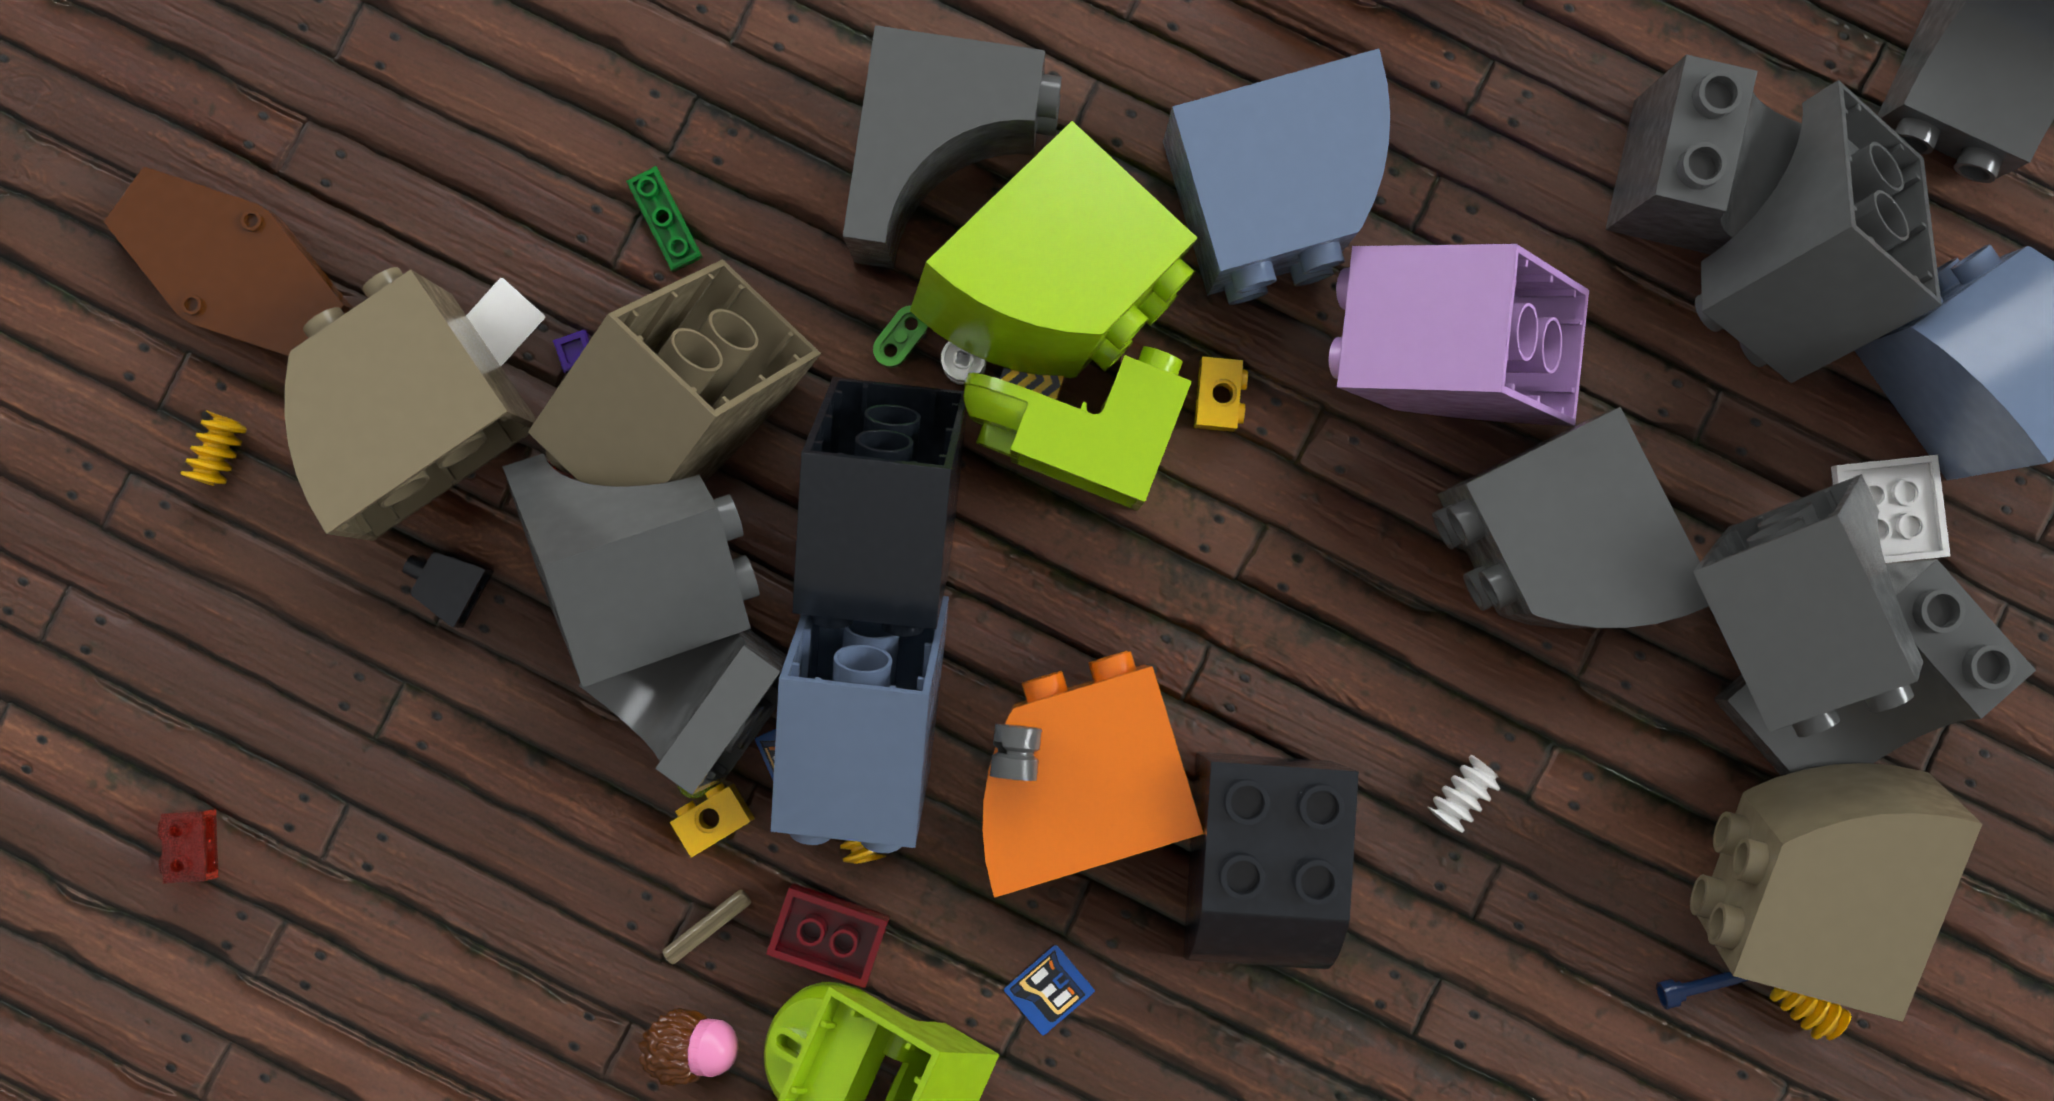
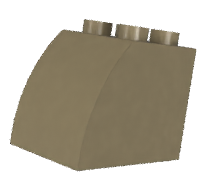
(673, 383)
(394, 405)
(1836, 882)

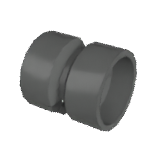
(1015, 752)

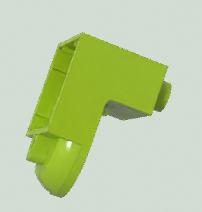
(1100, 453)
(835, 1036)

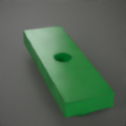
(673, 235)

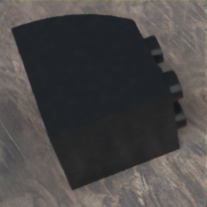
(878, 505)
(1272, 861)

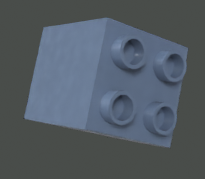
(1280, 172)
(1979, 366)
(856, 733)

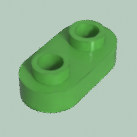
(900, 337)

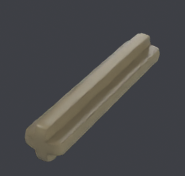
(706, 926)

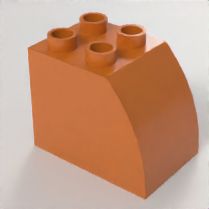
(1103, 781)

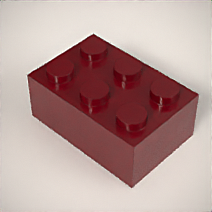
(828, 935)

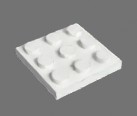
(1909, 505)

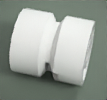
(959, 363)

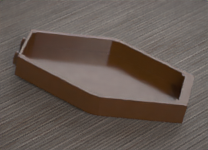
(222, 261)

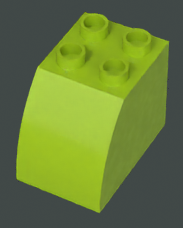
(1057, 265)

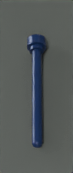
(1673, 993)

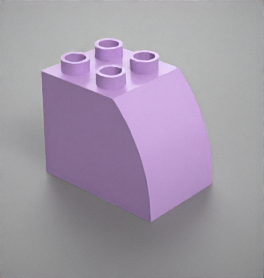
(1461, 332)

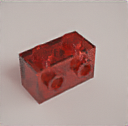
(188, 846)

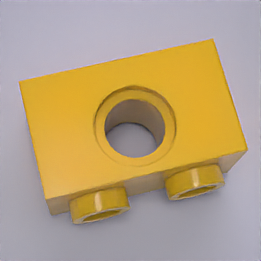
(1209, 412)
(696, 833)

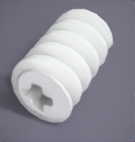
(1465, 794)

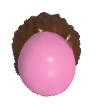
(687, 1047)

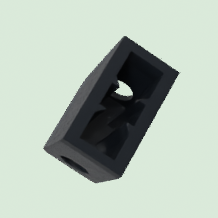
(447, 585)

